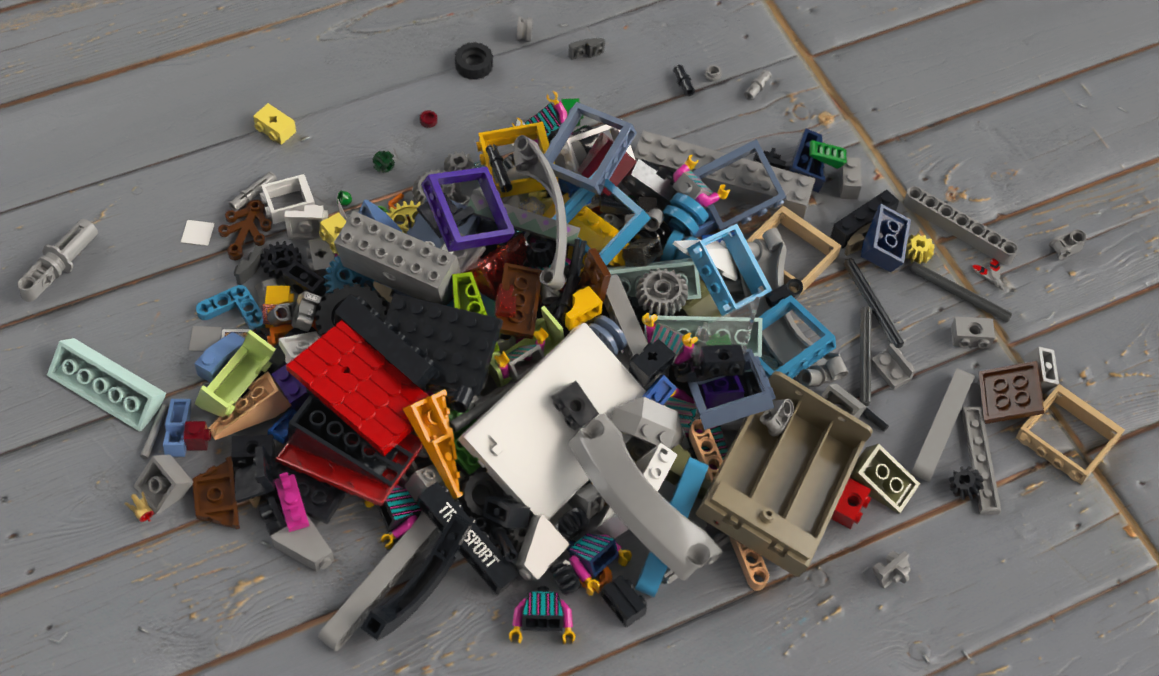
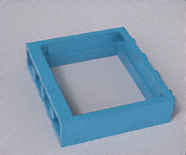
(640, 218)
(744, 260)
(809, 355)

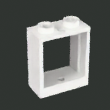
(284, 187)

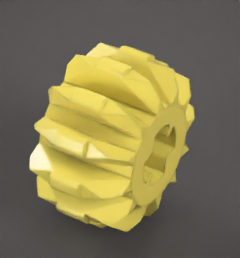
(919, 249)

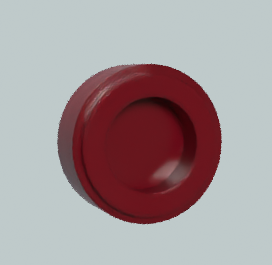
(428, 119)

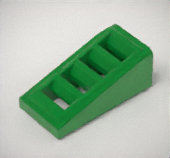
(833, 156)

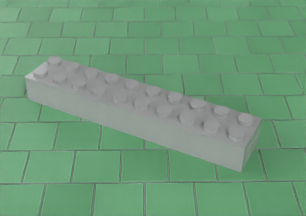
(744, 178)

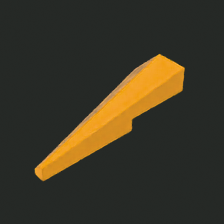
(432, 426)

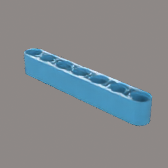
(682, 501)

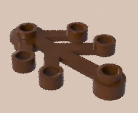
(245, 226)

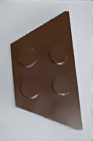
(216, 495)

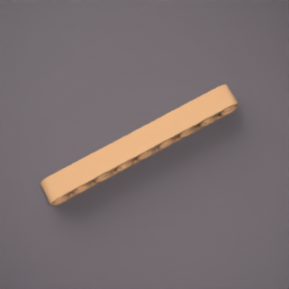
(742, 551)

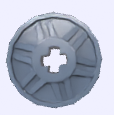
(609, 334)

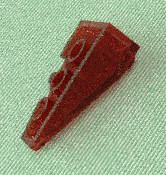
(489, 269)

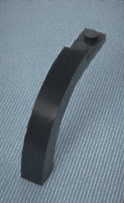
(405, 603)

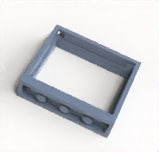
(612, 157)
(730, 158)
(738, 408)

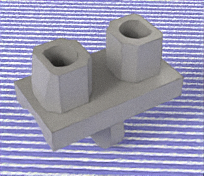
(895, 571)

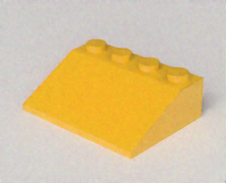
(592, 227)

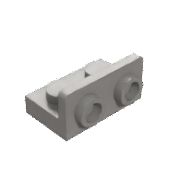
(893, 367)

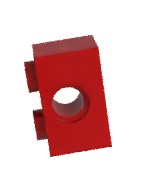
(852, 493)

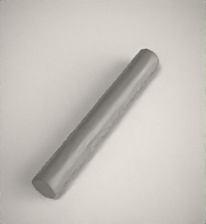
(154, 431)

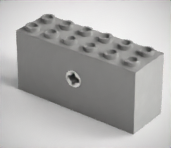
(397, 259)

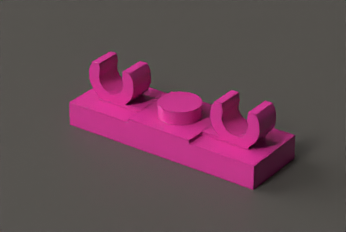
(291, 502)

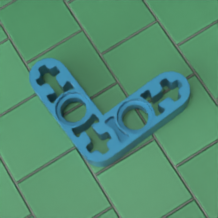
(239, 302)

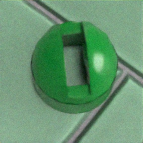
(344, 197)

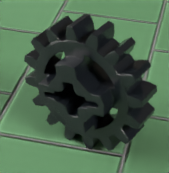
(280, 258)

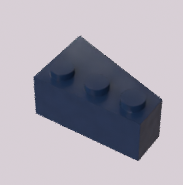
(804, 163)

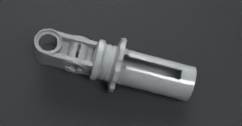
(56, 259)

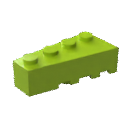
(468, 296)

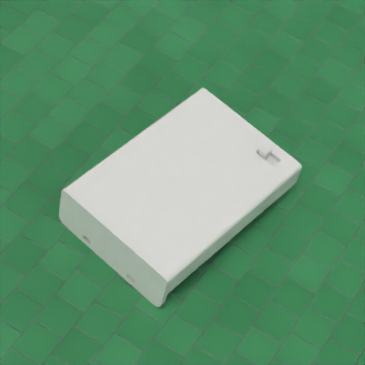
(527, 438)

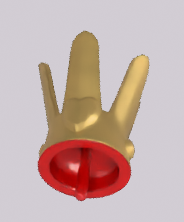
(143, 511)

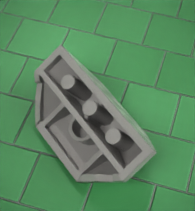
(649, 422)

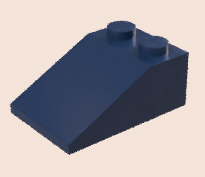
(886, 239)

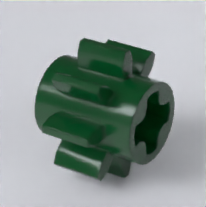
(383, 161)

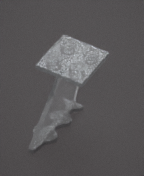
(728, 330)

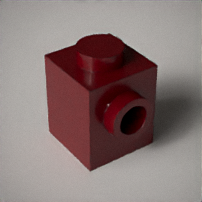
(196, 435)

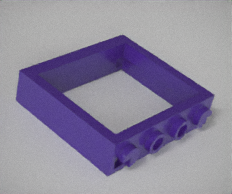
(444, 217)

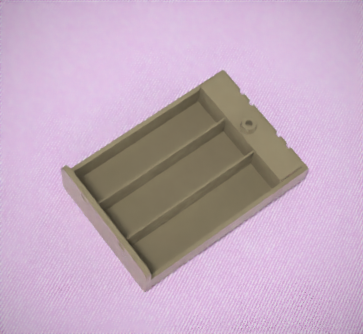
(785, 487)

